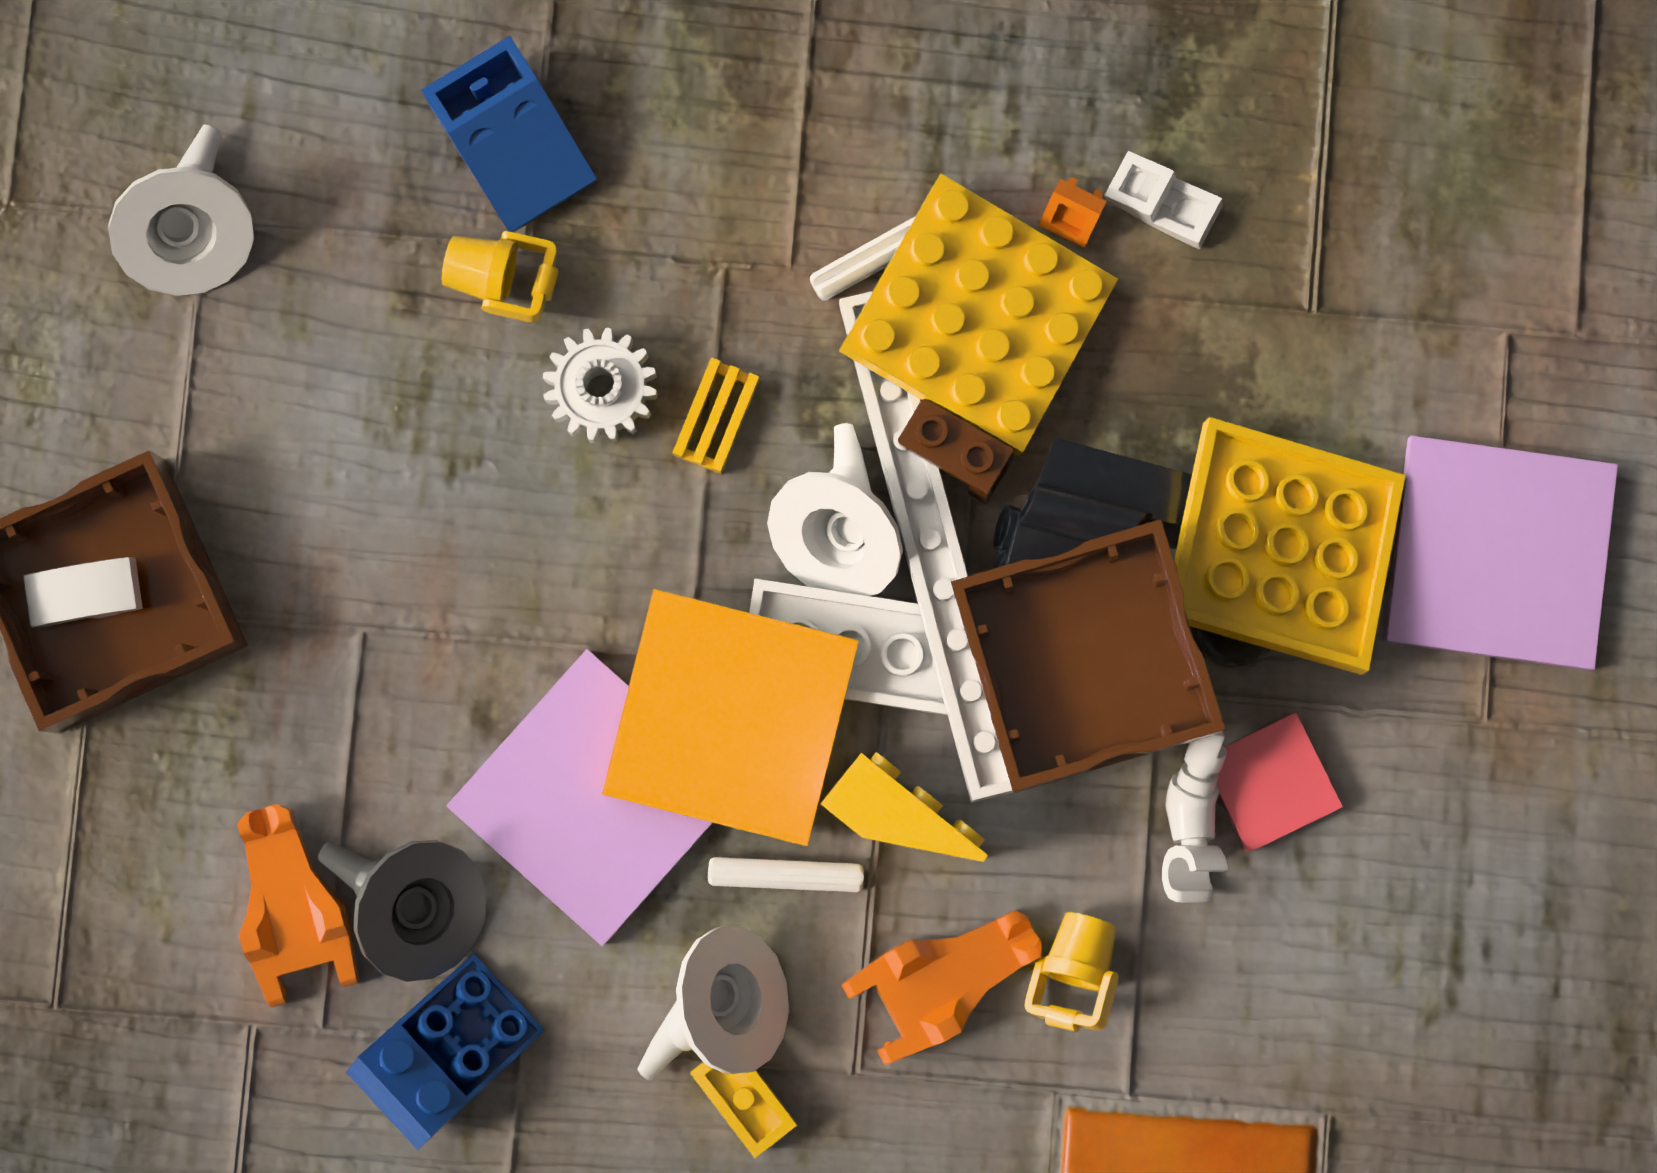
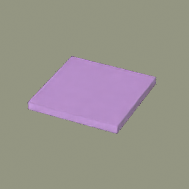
(1500, 553)
(547, 813)

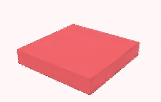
(1274, 783)

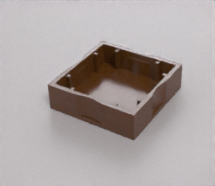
(1087, 657)
(99, 663)

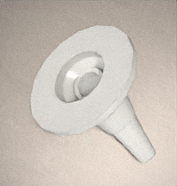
(182, 224)
(834, 527)
(726, 1006)

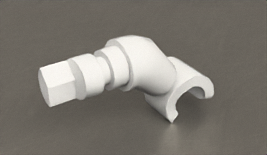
(1192, 823)

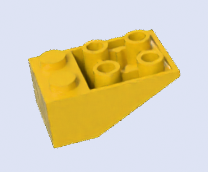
(885, 811)

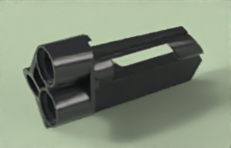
(1086, 497)

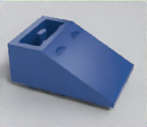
(509, 134)
(444, 1051)

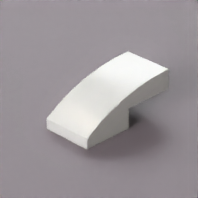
(1163, 200)
(83, 592)

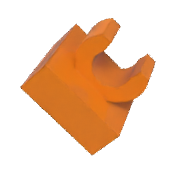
(1072, 212)

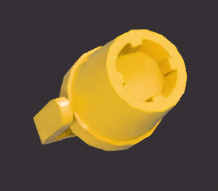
(488, 269)
(1080, 959)

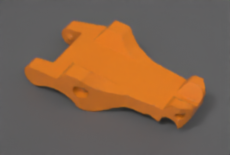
(291, 910)
(940, 981)

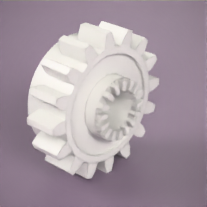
(590, 360)

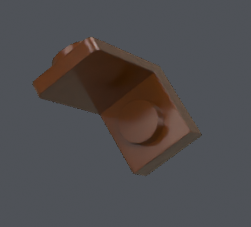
(957, 449)

